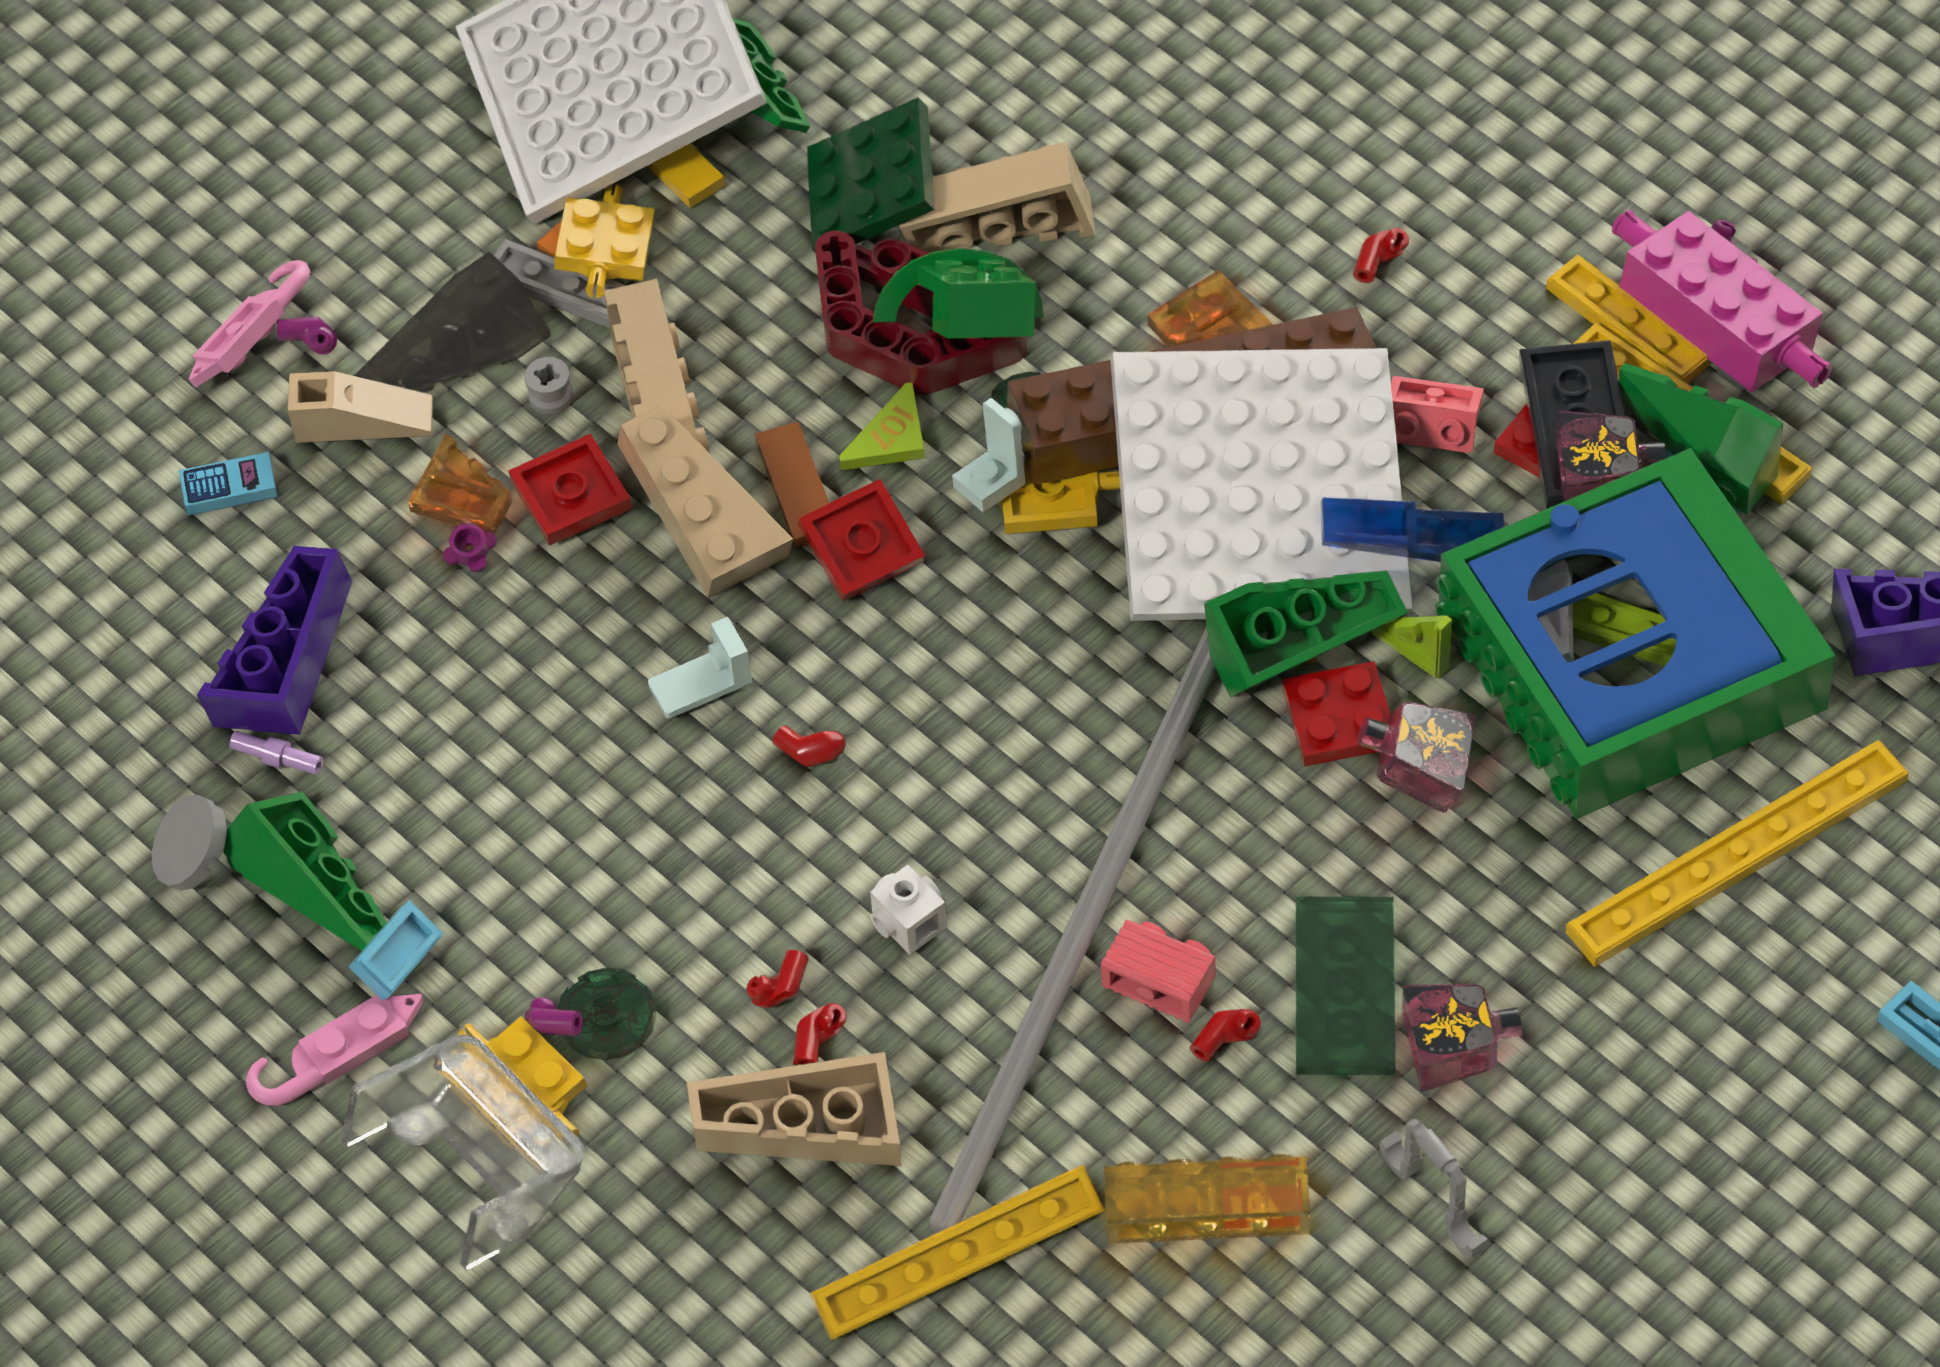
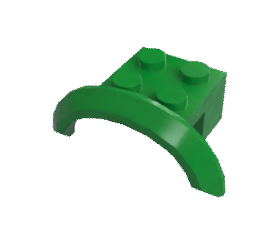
(973, 294)

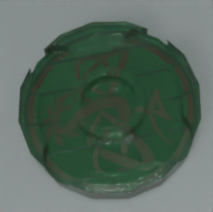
(614, 1011)

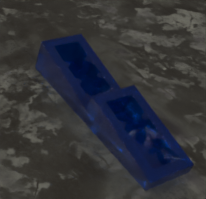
(1400, 528)

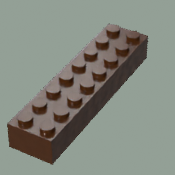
(1071, 411)

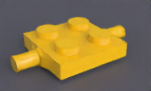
(604, 239)
(1057, 503)
(536, 1066)

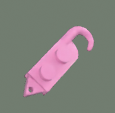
(248, 324)
(339, 1047)

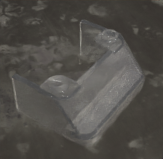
(489, 1119)

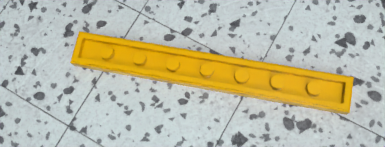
(1736, 853)

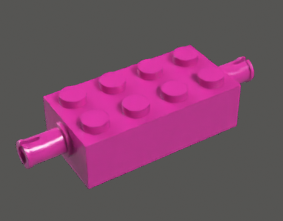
(1721, 300)

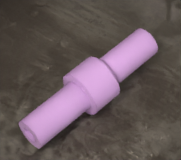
(276, 752)

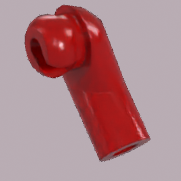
(1377, 250)
(810, 749)
(784, 986)
(1224, 1028)
(815, 1030)

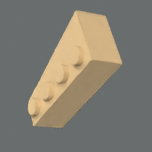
(1005, 199)
(648, 357)
(703, 507)
(801, 1112)

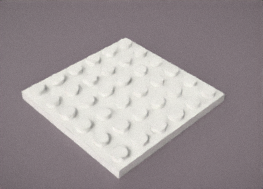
(603, 87)
(1232, 464)

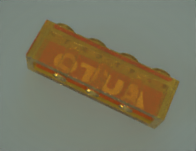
(1207, 1199)

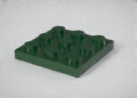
(872, 174)

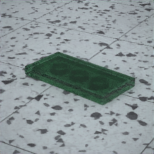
(1345, 986)

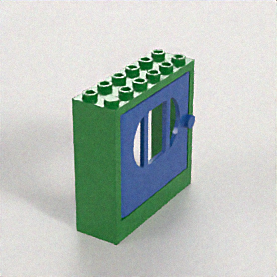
(1741, 653)

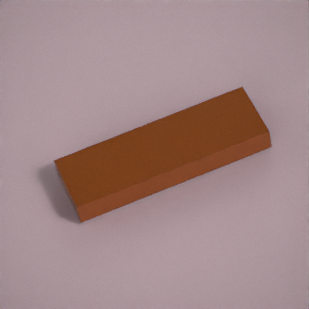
(791, 475)

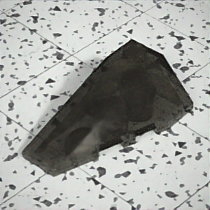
(466, 325)

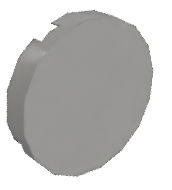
(188, 841)

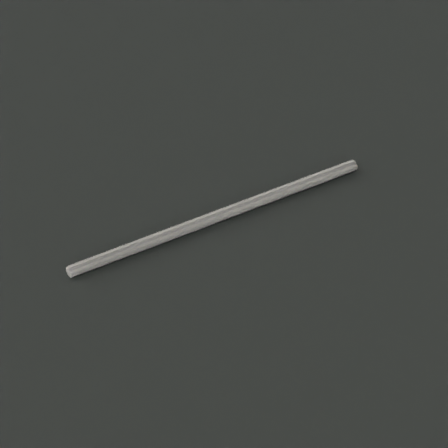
(1074, 942)

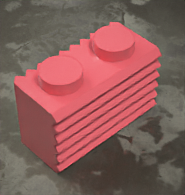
(1158, 969)

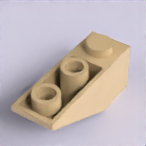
(354, 408)

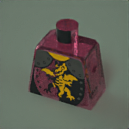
(1599, 450)
(1422, 751)
(1454, 1031)

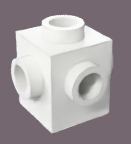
(908, 908)

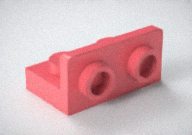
(1435, 413)

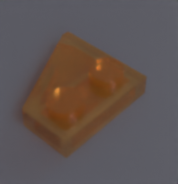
(1205, 312)
(459, 490)

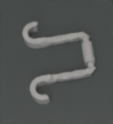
(1409, 1161)

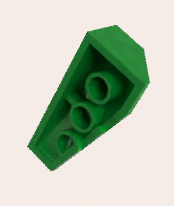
(781, 106)
(1730, 438)
(1280, 625)
(291, 855)

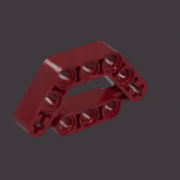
(891, 348)

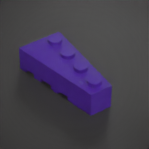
(1887, 619)
(284, 646)

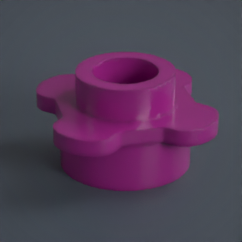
(469, 535)

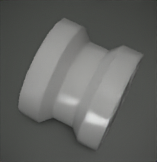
(557, 393)

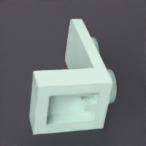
(1001, 467)
(705, 677)

